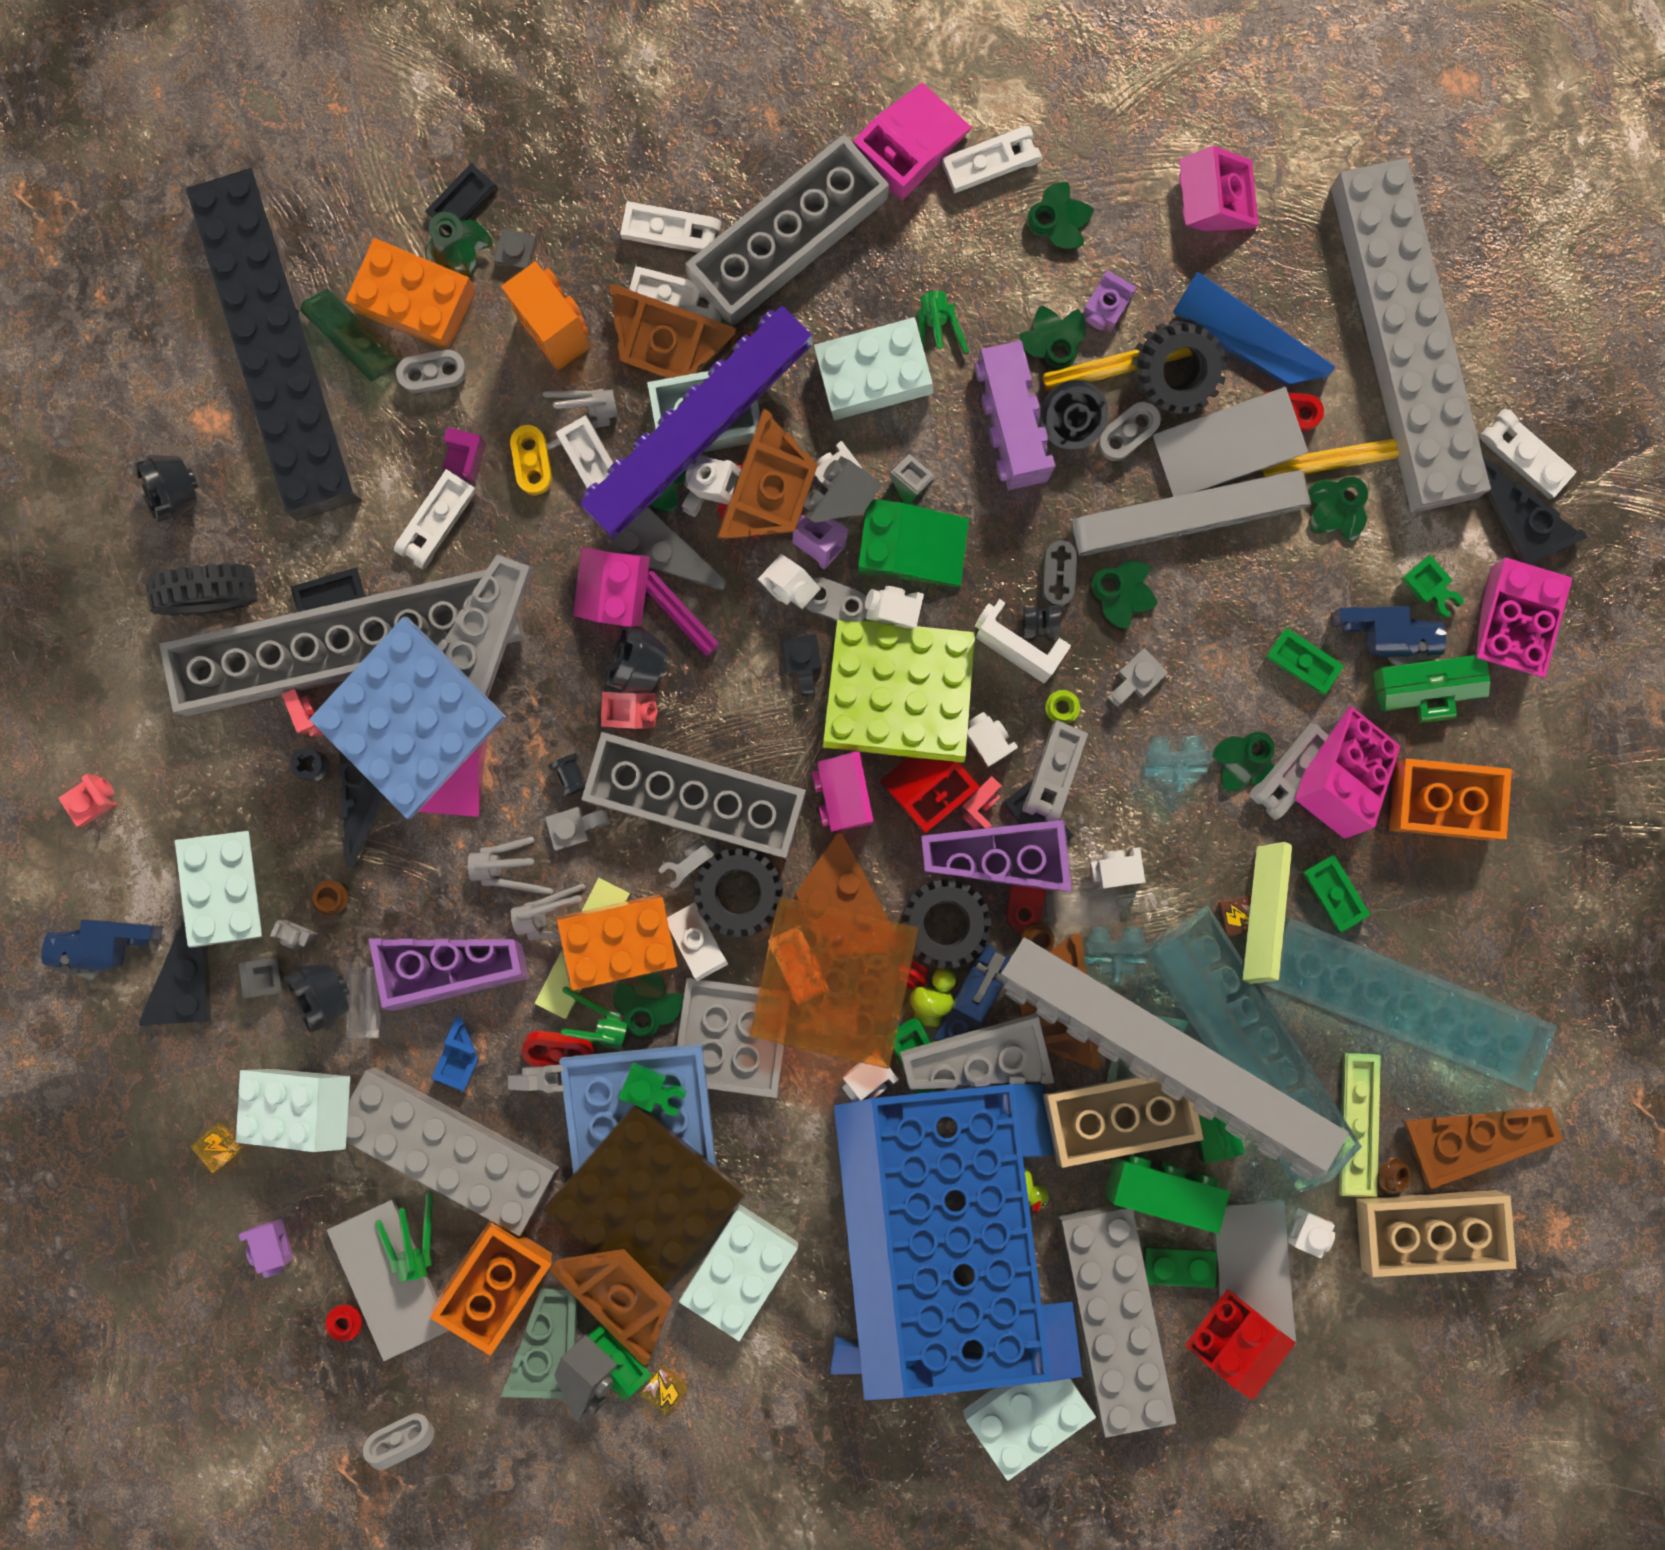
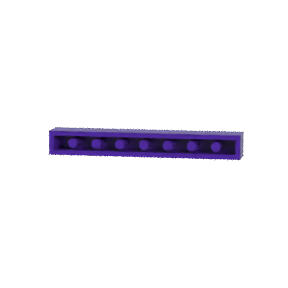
(697, 422)

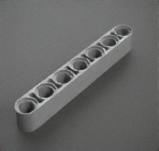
(1190, 513)

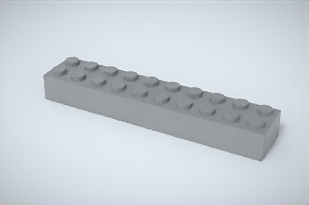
(1409, 335)
(305, 646)
(1174, 1060)

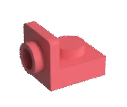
(301, 710)
(628, 710)
(88, 799)
(984, 799)

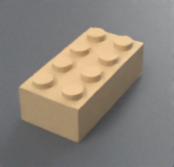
(1117, 1120)
(1436, 1233)

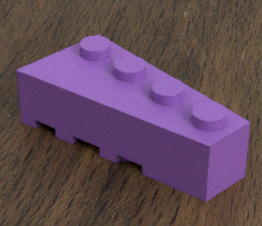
(1013, 416)
(1011, 855)
(433, 970)

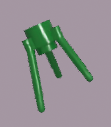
(935, 312)
(607, 1033)
(410, 1262)

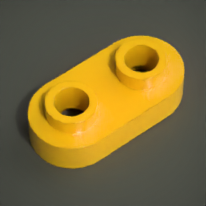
(531, 461)

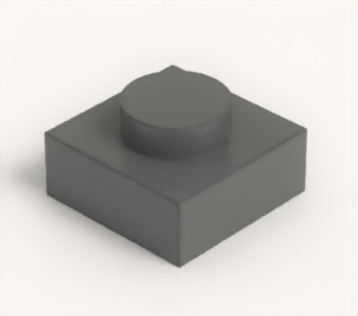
(515, 250)
(260, 978)

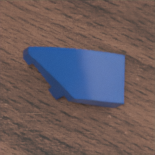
(457, 1059)

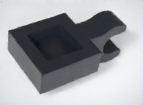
(803, 658)

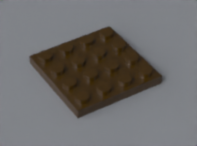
(645, 1196)

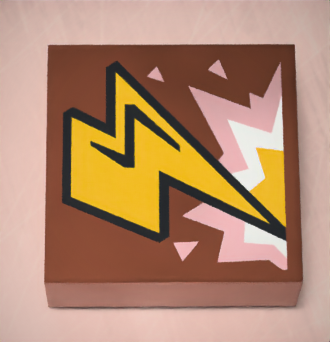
(1235, 915)

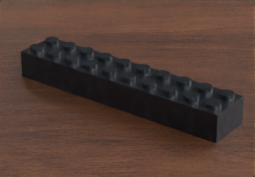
(273, 344)

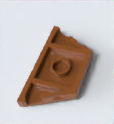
(665, 336)
(769, 484)
(840, 882)
(1055, 1035)
(619, 1297)

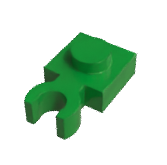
(1429, 582)
(645, 1088)

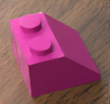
(1218, 191)
(611, 587)
(844, 793)

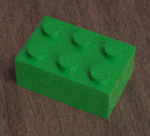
(1167, 1192)

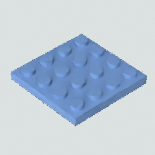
(407, 717)
(595, 1083)

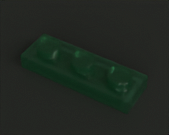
(349, 335)

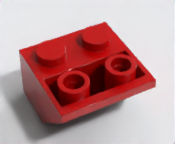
(929, 789)
(1240, 1344)

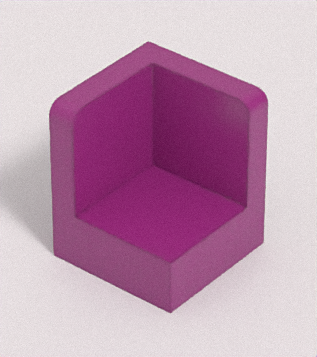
(463, 454)

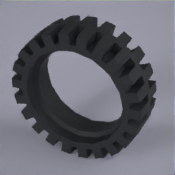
(201, 589)

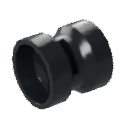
(1035, 618)

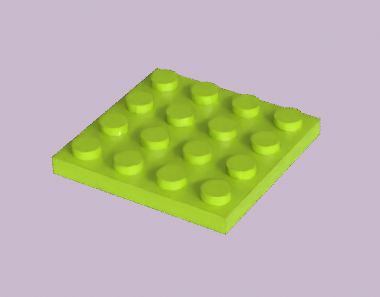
(900, 690)

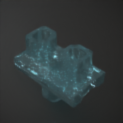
(1177, 766)
(1116, 957)

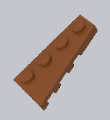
(1470, 1143)

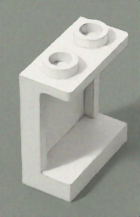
(1017, 649)

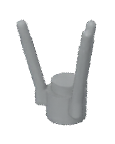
(599, 403)
(487, 865)
(531, 916)

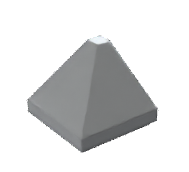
(910, 479)

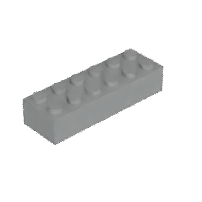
(787, 230)
(694, 795)
(447, 1151)
(1116, 1320)

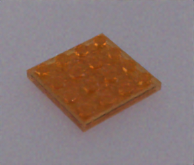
(834, 982)

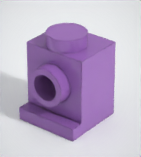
(1114, 289)
(820, 539)
(268, 1248)

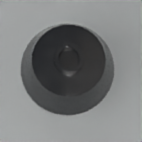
(1074, 414)
(166, 486)
(637, 662)
(318, 995)

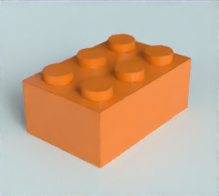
(411, 294)
(548, 316)
(1450, 800)
(616, 942)
(491, 1286)

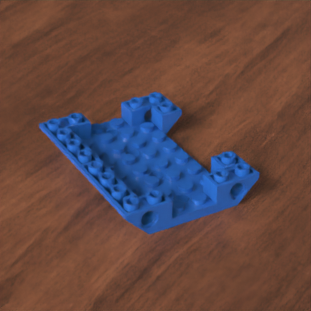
(910, 1243)

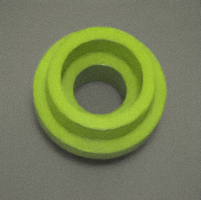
(1062, 696)

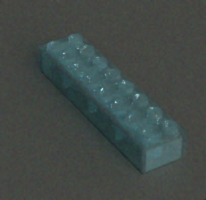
(1412, 1006)
(1240, 1021)

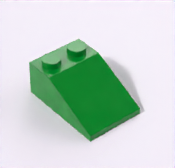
(912, 543)

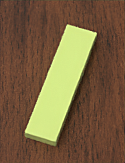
(1267, 913)
(551, 995)
(1361, 1112)

